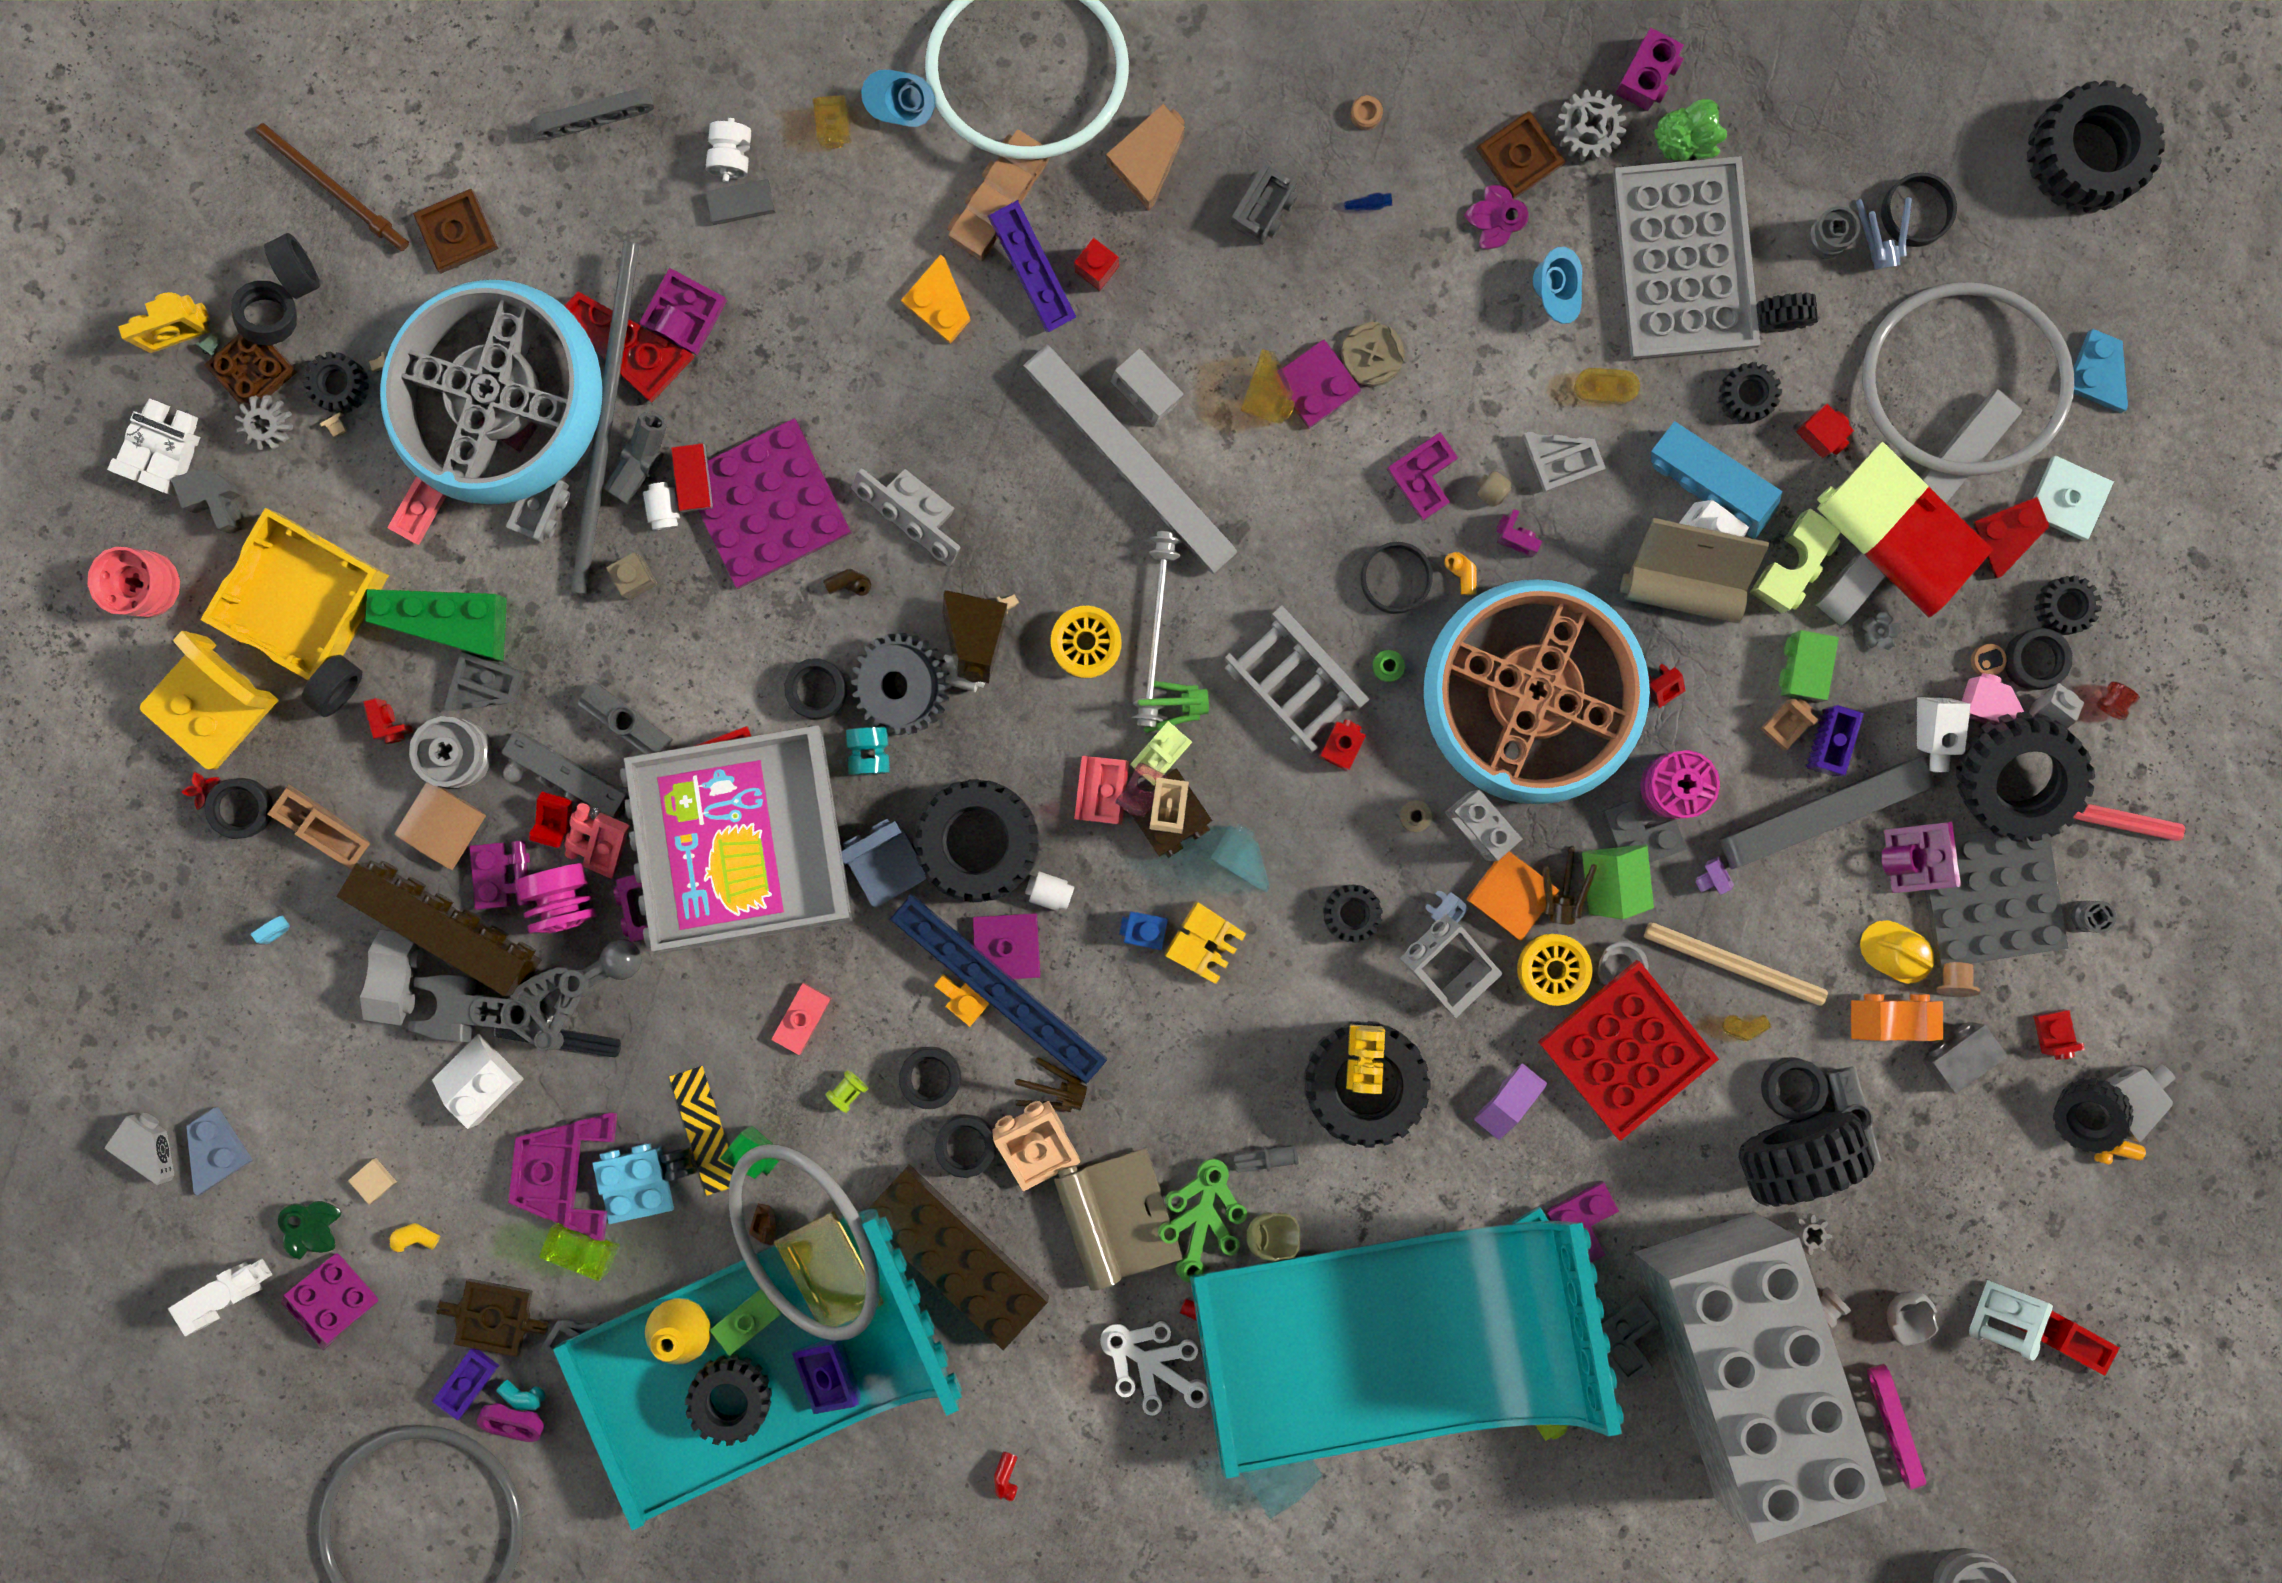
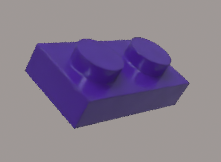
(465, 1383)

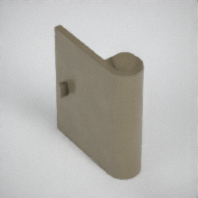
(1694, 570)
(1111, 1218)

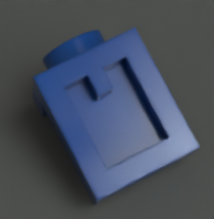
(1143, 930)

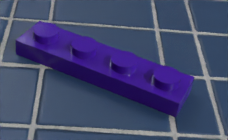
(1032, 266)

